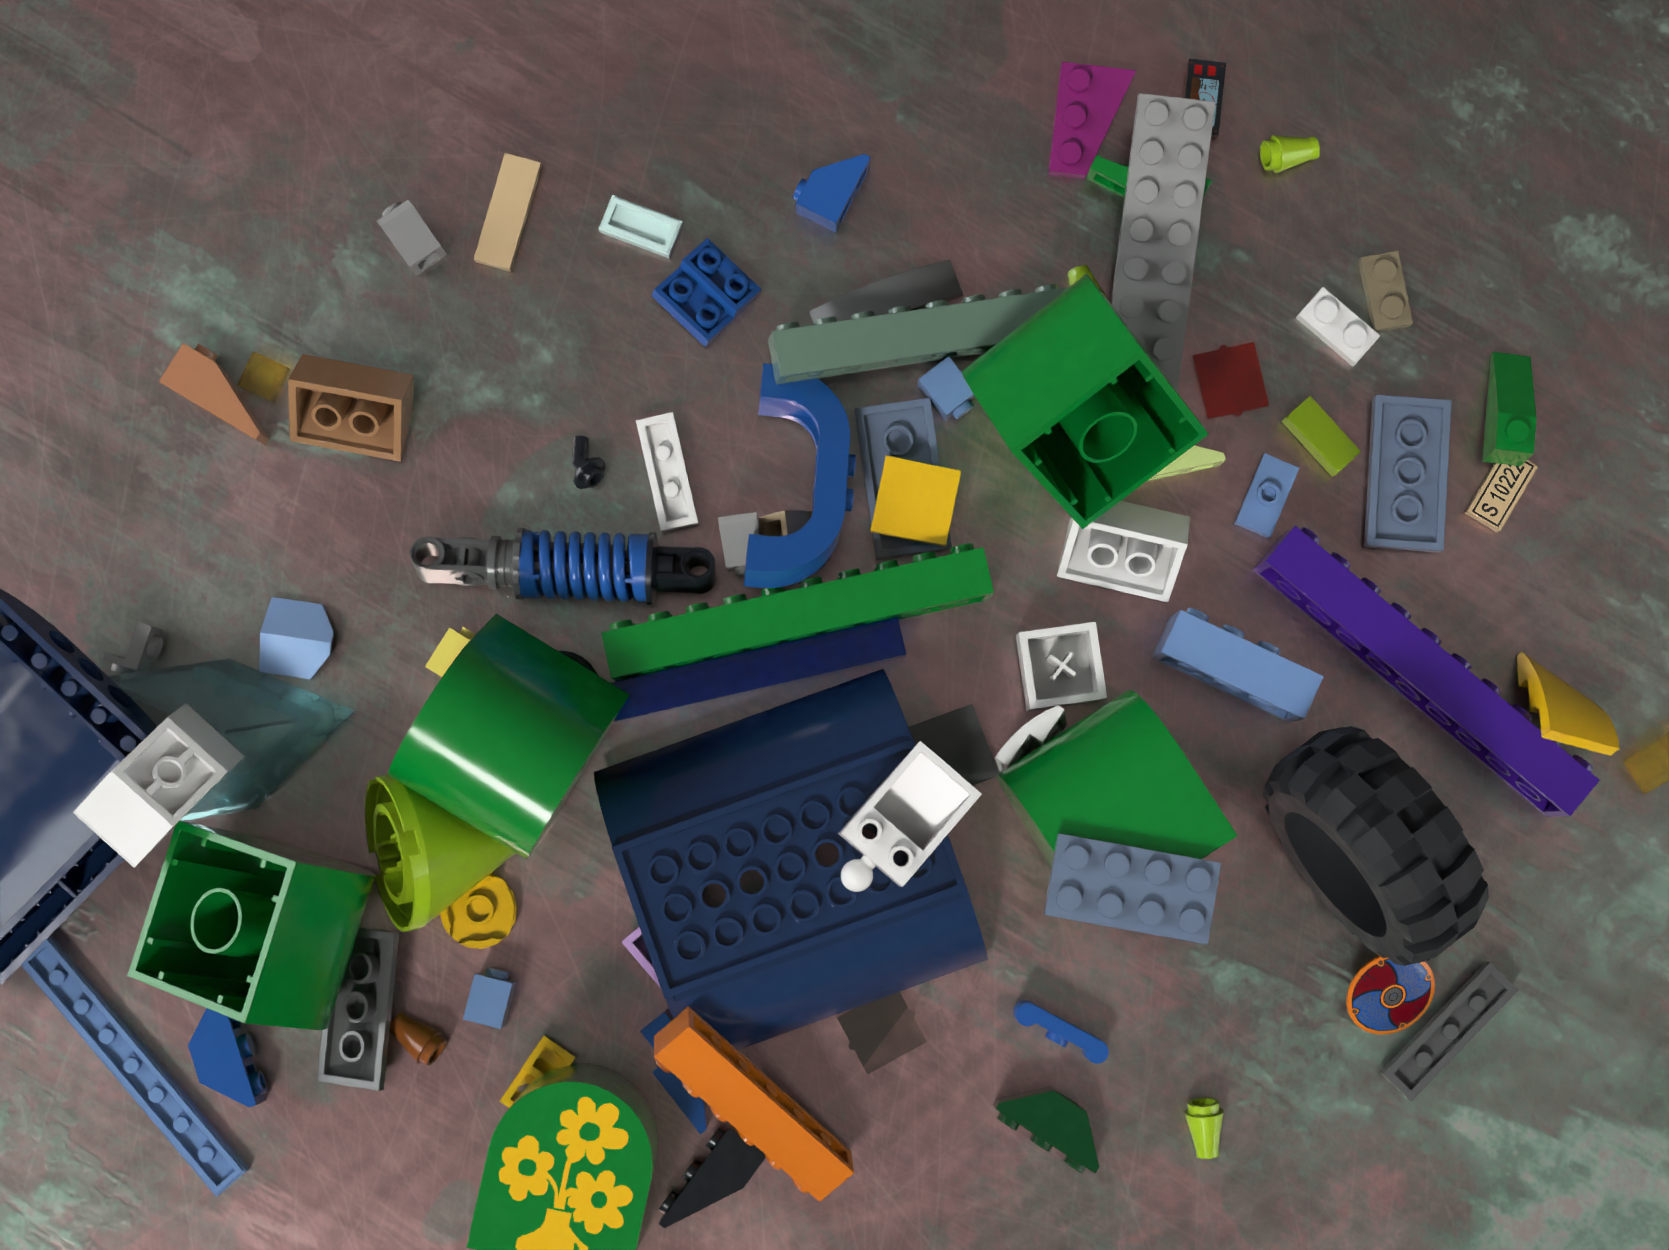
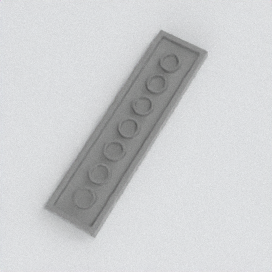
(1162, 223)

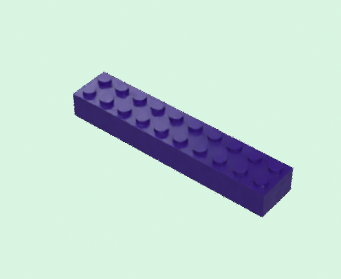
(1426, 673)

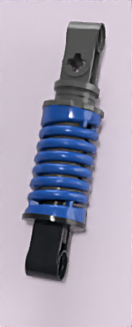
(566, 568)

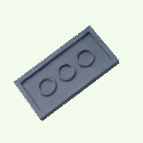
(902, 432)
(1407, 473)
(1132, 888)

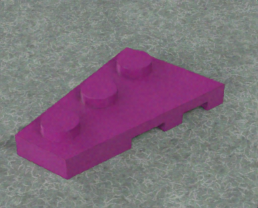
(1083, 113)

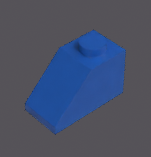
(831, 191)

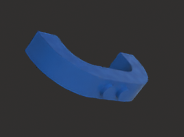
(796, 556)

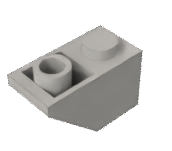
(411, 236)

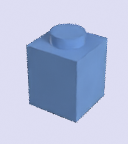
(947, 390)
(490, 998)

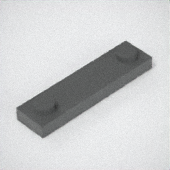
(1449, 1031)

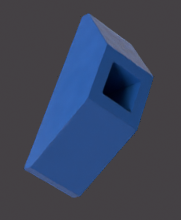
(225, 1059)

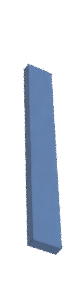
(134, 1066)

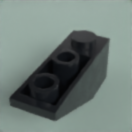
(720, 1174)

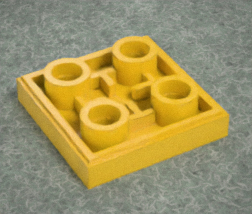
(915, 501)

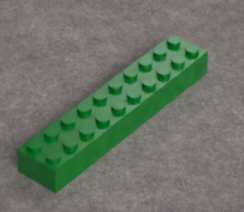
(786, 616)

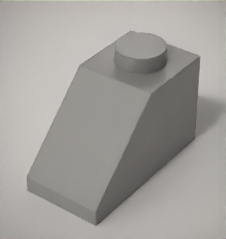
(734, 538)

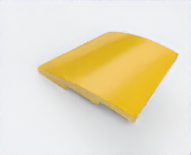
(1564, 711)

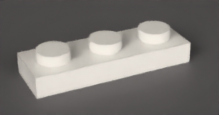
(667, 472)

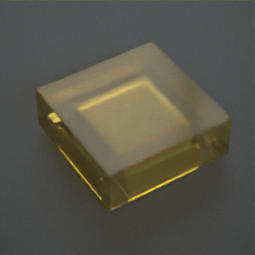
(263, 377)

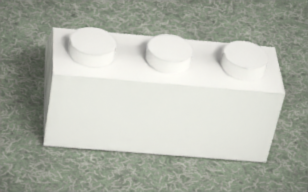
(1127, 550)

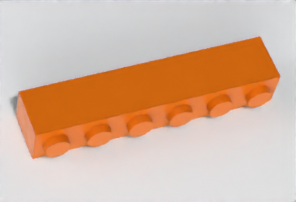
(752, 1104)

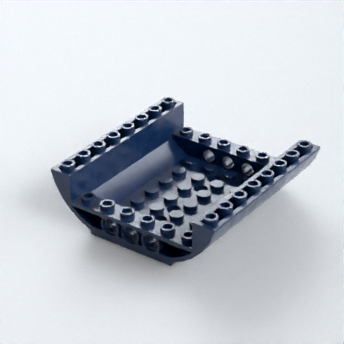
(764, 802)

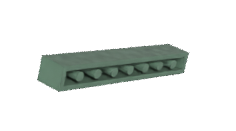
(901, 336)

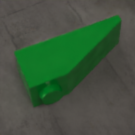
(1509, 410)

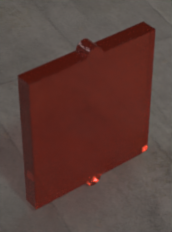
(1230, 380)

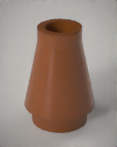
(418, 1039)

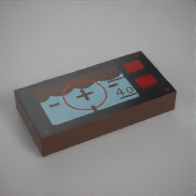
(1206, 83)

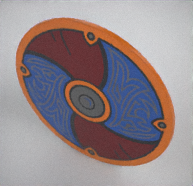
(1389, 995)

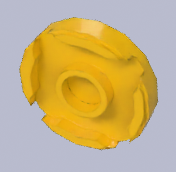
(482, 914)

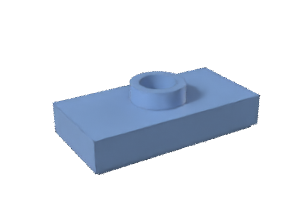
(1266, 495)

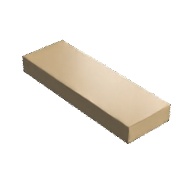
(508, 212)

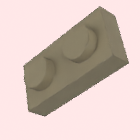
(1385, 291)

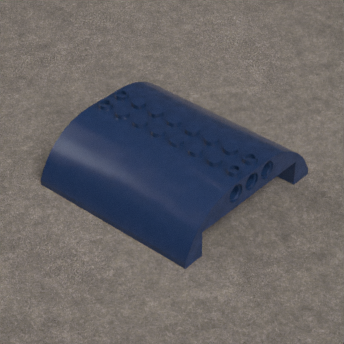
(58, 741)

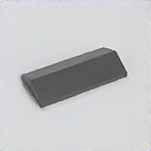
(358, 1033)

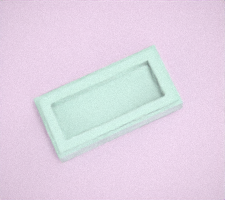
(640, 226)

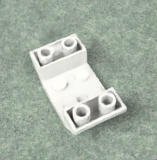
(158, 784)

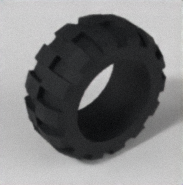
(1376, 845)

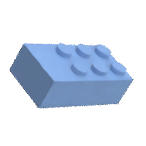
(1236, 665)

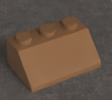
(350, 407)

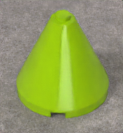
(423, 853)

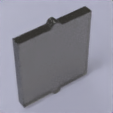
(881, 1031)

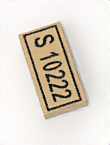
(1500, 494)

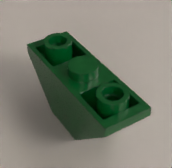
(1054, 1123)

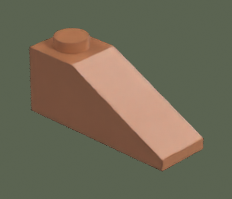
(209, 386)

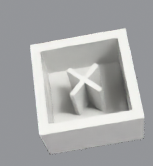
(1061, 666)

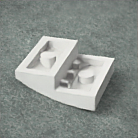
(1032, 735)

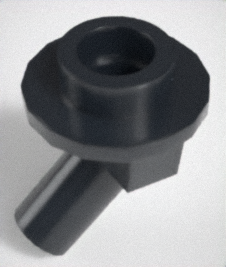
(587, 471)

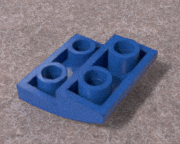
(706, 292)

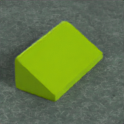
(1321, 436)

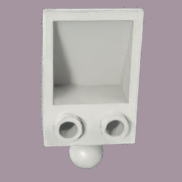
(911, 814)

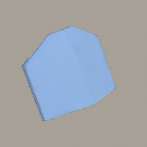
(295, 638)

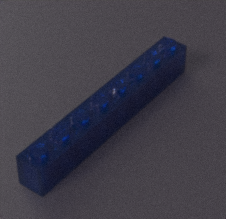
(761, 669)

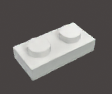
(1337, 326)

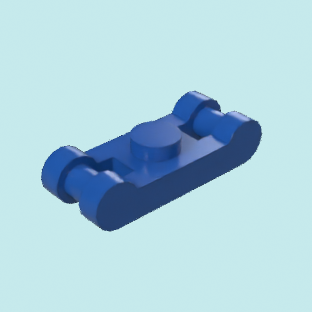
(1061, 1031)

